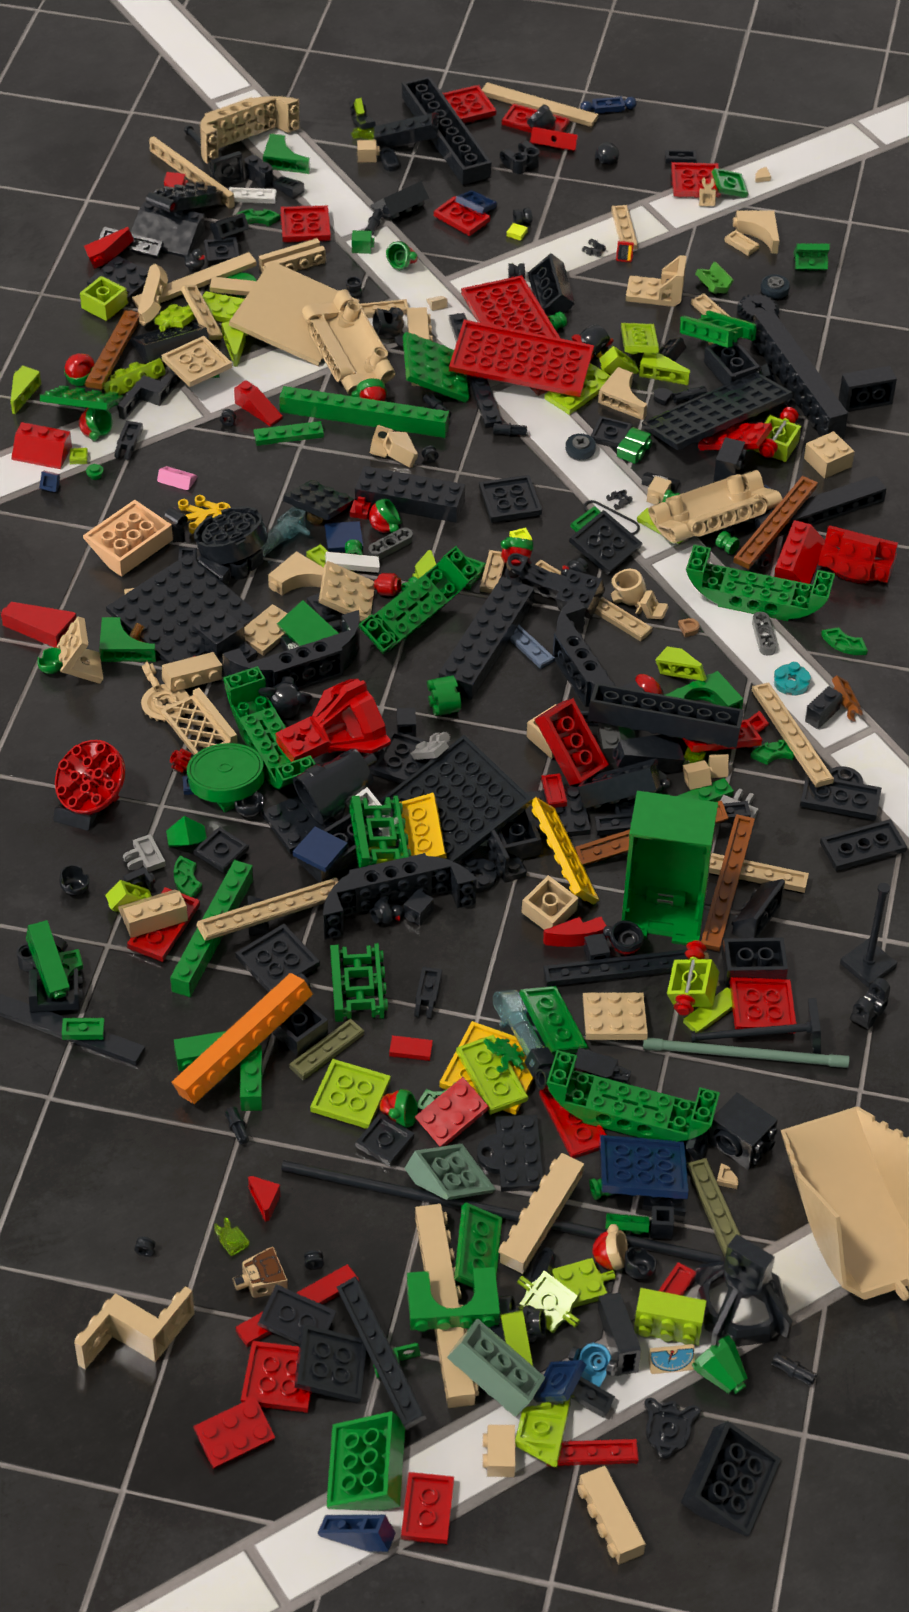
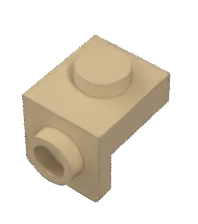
(651, 607)

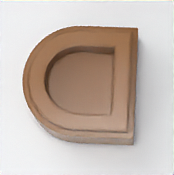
(689, 627)

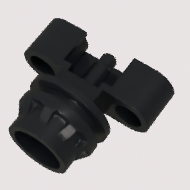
(534, 1318)

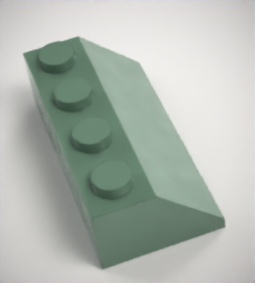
(496, 1367)

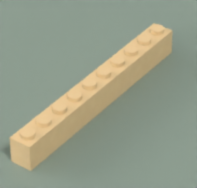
(437, 1260)

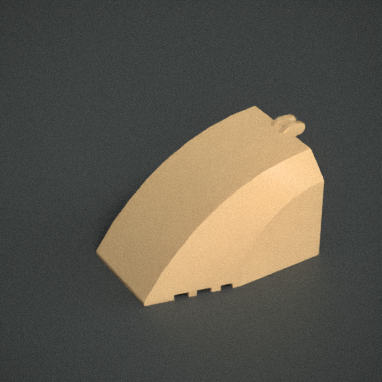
(855, 1198)

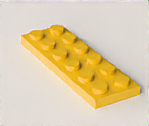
(564, 851)

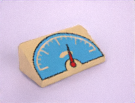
(671, 1359)

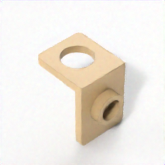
(377, 443)

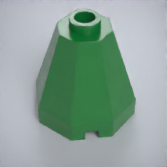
(722, 1366)

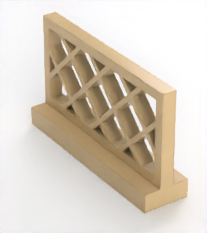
(211, 716)

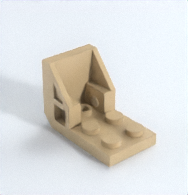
(661, 290)

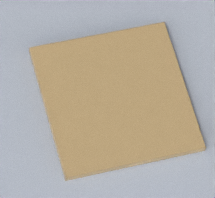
(275, 310)

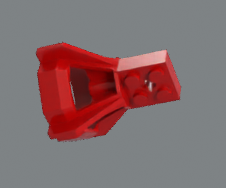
(341, 721)

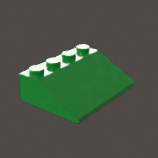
(366, 1463)

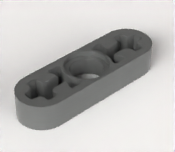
(401, 539)
(761, 639)

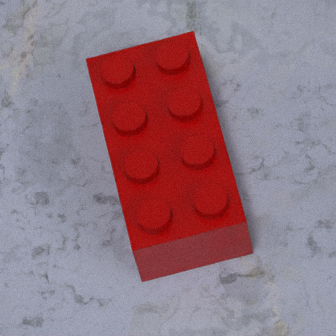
(571, 741)

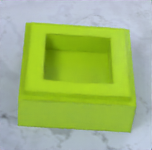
(359, 107)
(78, 455)

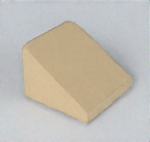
(437, 303)
(719, 765)

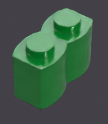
(634, 445)

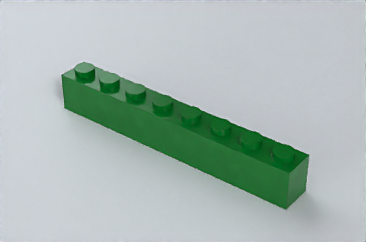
(199, 952)

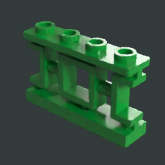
(717, 328)
(364, 833)
(341, 982)

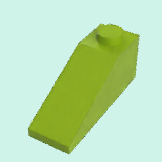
(234, 342)
(664, 369)
(25, 383)
(679, 664)

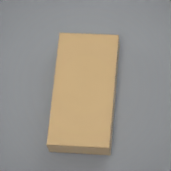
(741, 243)

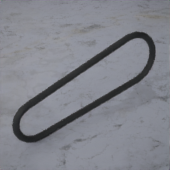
(593, 501)

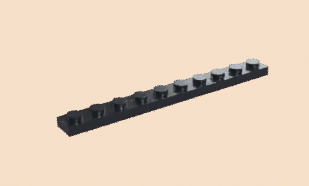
(480, 386)

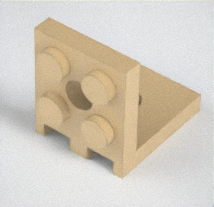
(74, 652)

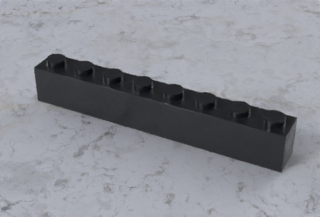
(834, 503)

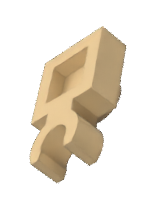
(707, 195)

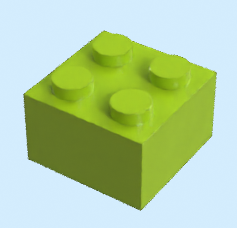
(103, 298)

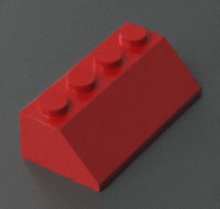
(800, 553)

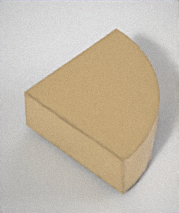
(762, 175)
(727, 1177)

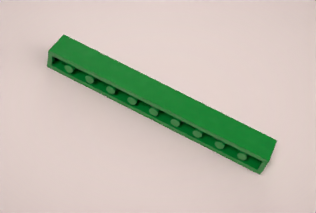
(364, 411)

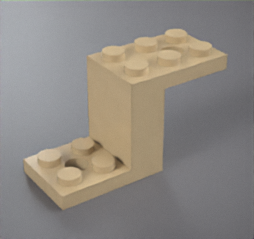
(134, 1327)

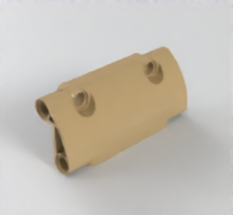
(347, 341)
(713, 507)

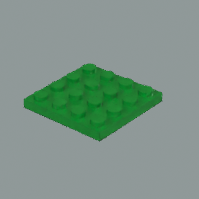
(429, 364)
(81, 398)

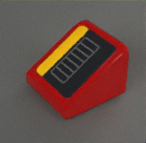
(624, 251)

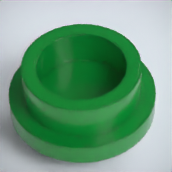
(94, 471)

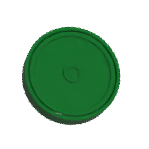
(225, 772)

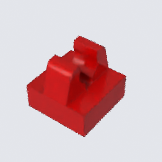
(360, 508)

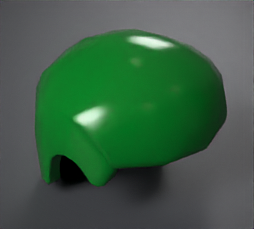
(49, 662)

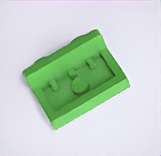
(715, 279)

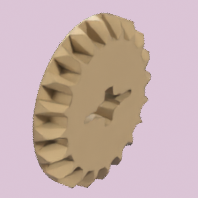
(153, 701)

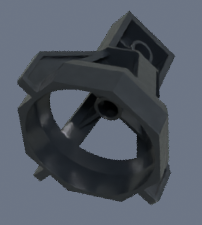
(746, 1274)

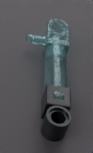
(287, 526)
(513, 1013)

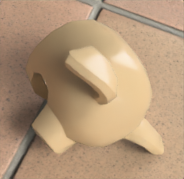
(630, 588)

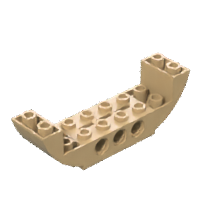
(246, 120)

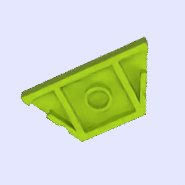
(543, 1430)

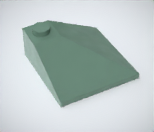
(448, 1172)

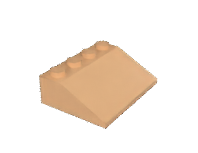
(129, 537)

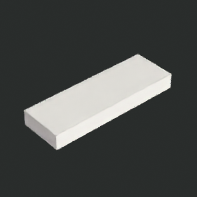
(254, 195)
(354, 561)

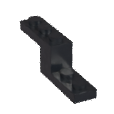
(149, 391)

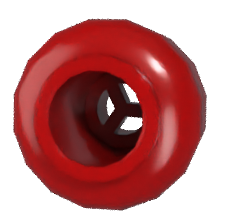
(387, 584)

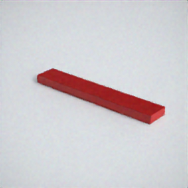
(320, 1292)

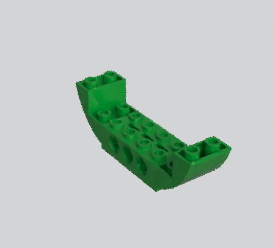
(754, 591)
(419, 601)
(258, 725)
(629, 1107)

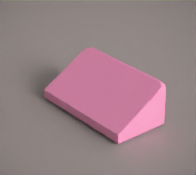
(176, 478)

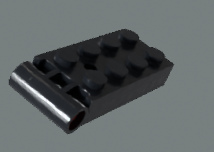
(185, 197)

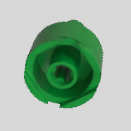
(444, 695)

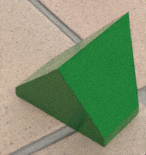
(185, 833)

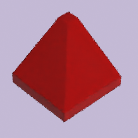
(758, 721)

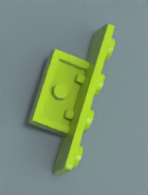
(125, 379)

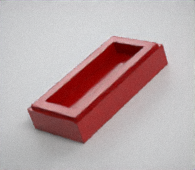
(554, 790)
(411, 1048)
(678, 1280)

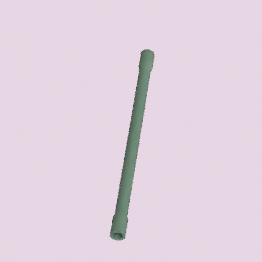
(830, 1060)

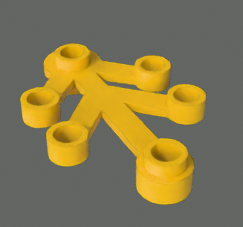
(198, 513)

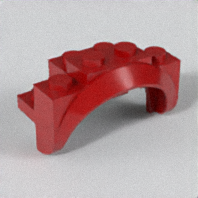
(857, 556)

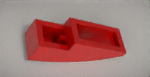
(573, 932)

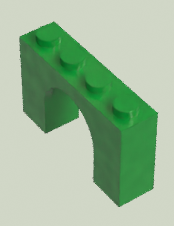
(713, 689)
(428, 1314)

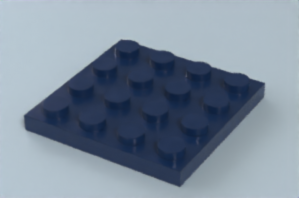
(643, 1167)

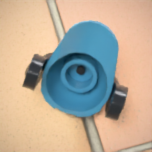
(597, 1360)

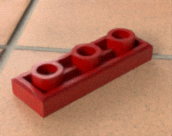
(545, 136)

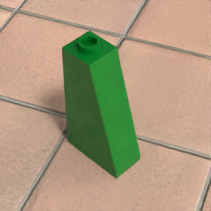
(47, 959)

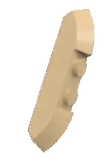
(150, 299)

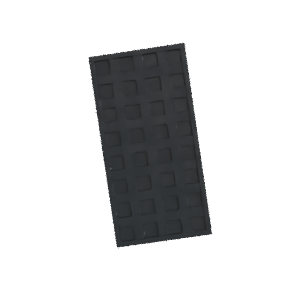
(717, 410)

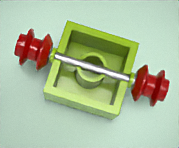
(783, 436)
(693, 980)

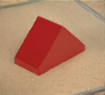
(265, 1195)

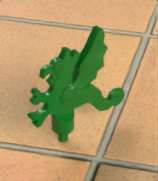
(509, 1053)

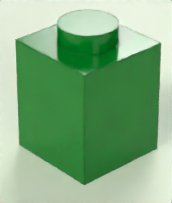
(362, 242)

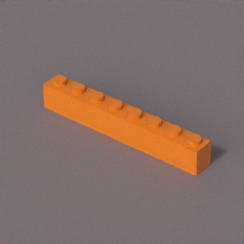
(242, 1038)

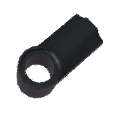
(178, 521)

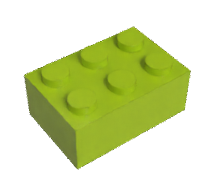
(669, 1317)

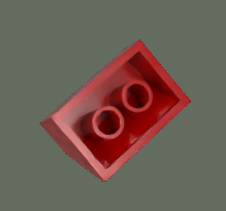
(41, 445)

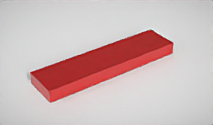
(598, 1452)

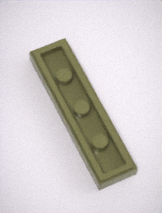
(326, 1049)

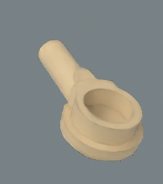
(149, 671)

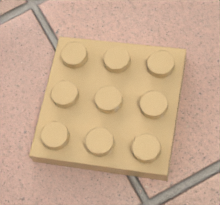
(196, 361)
(346, 590)
(614, 1016)

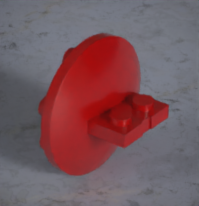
(90, 777)

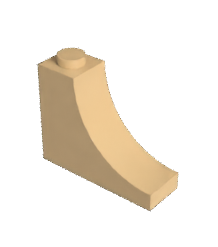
(760, 225)
(618, 395)
(295, 573)

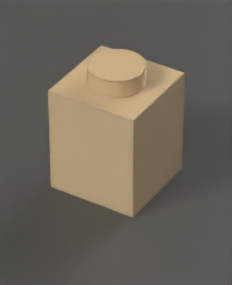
(367, 150)
(657, 490)
(697, 774)

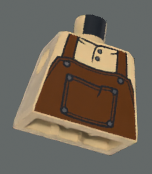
(261, 1274)

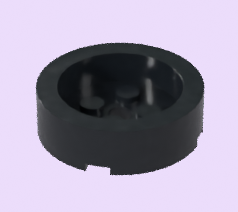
(231, 535)

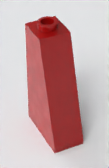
(38, 622)

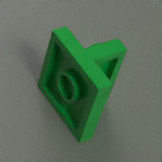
(811, 256)

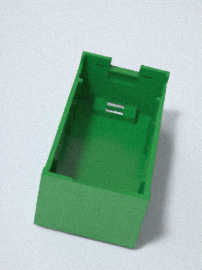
(669, 857)

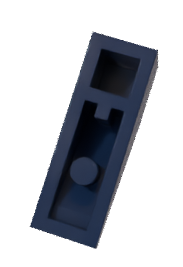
(363, 1532)

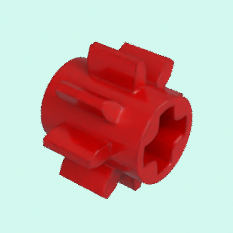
(180, 759)

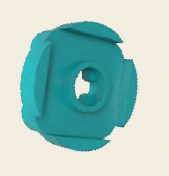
(794, 671)

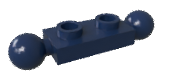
(611, 104)

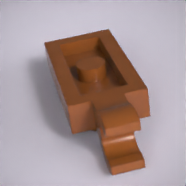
(848, 699)

